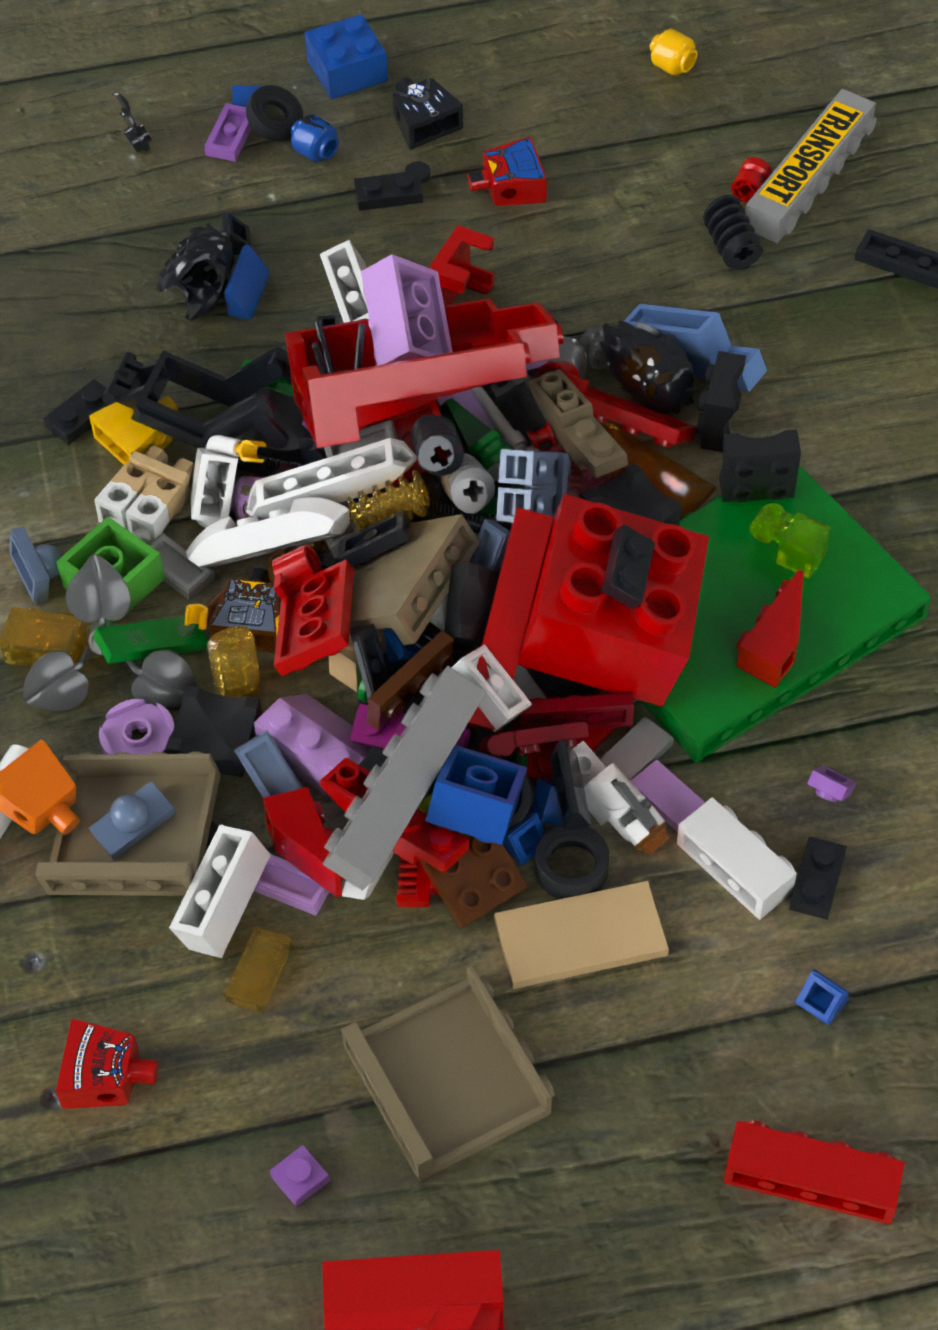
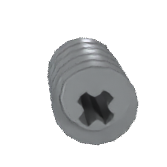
(469, 485)

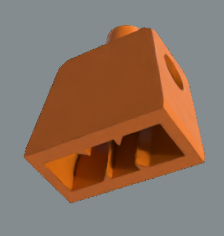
(38, 791)

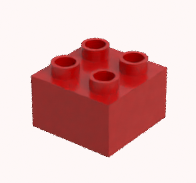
(597, 639)

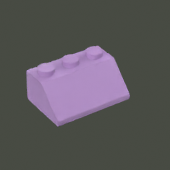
(405, 310)
(309, 737)

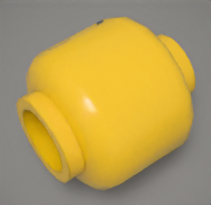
(673, 52)

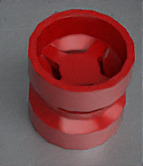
(750, 178)

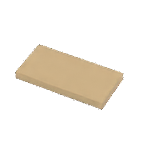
(580, 934)

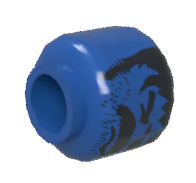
(314, 138)

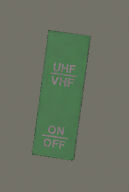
(140, 639)

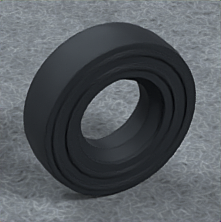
(280, 98)

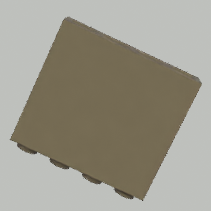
(409, 583)
(159, 862)
(449, 1075)

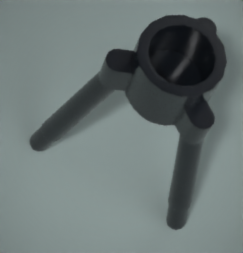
(324, 359)

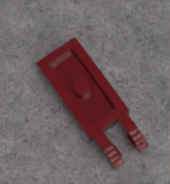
(530, 740)

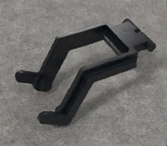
(142, 384)

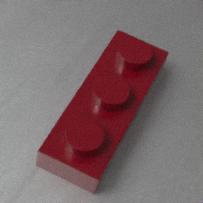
(597, 711)

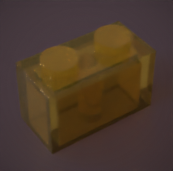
(34, 633)

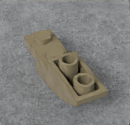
(575, 426)

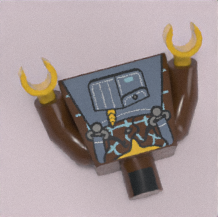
(242, 603)

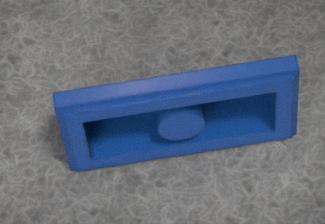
(245, 284)

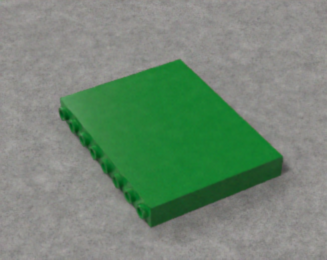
(847, 611)

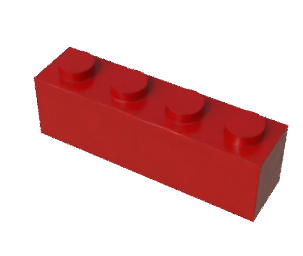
(814, 1171)

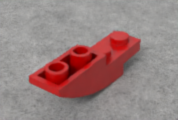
(419, 839)

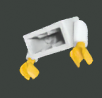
(215, 476)

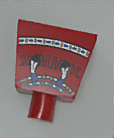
(101, 1067)

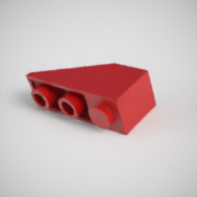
(773, 642)
(299, 835)

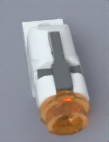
(616, 800)

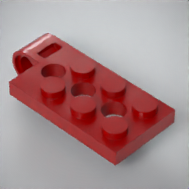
(631, 416)
(312, 608)

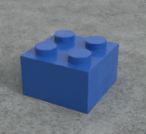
(346, 56)
(476, 795)

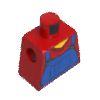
(511, 174)

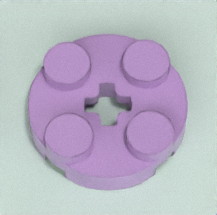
(134, 715)

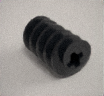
(732, 232)
(437, 445)

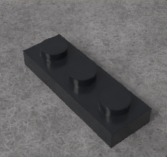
(899, 257)

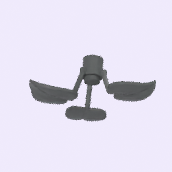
(98, 597)

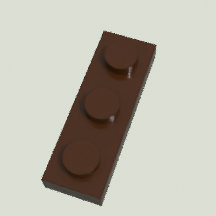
(407, 682)

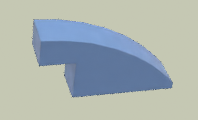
(702, 337)

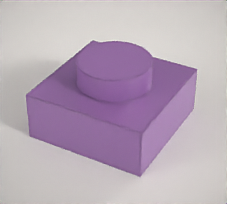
(831, 784)
(299, 1176)

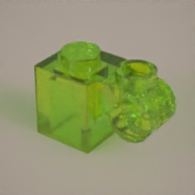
(800, 537)

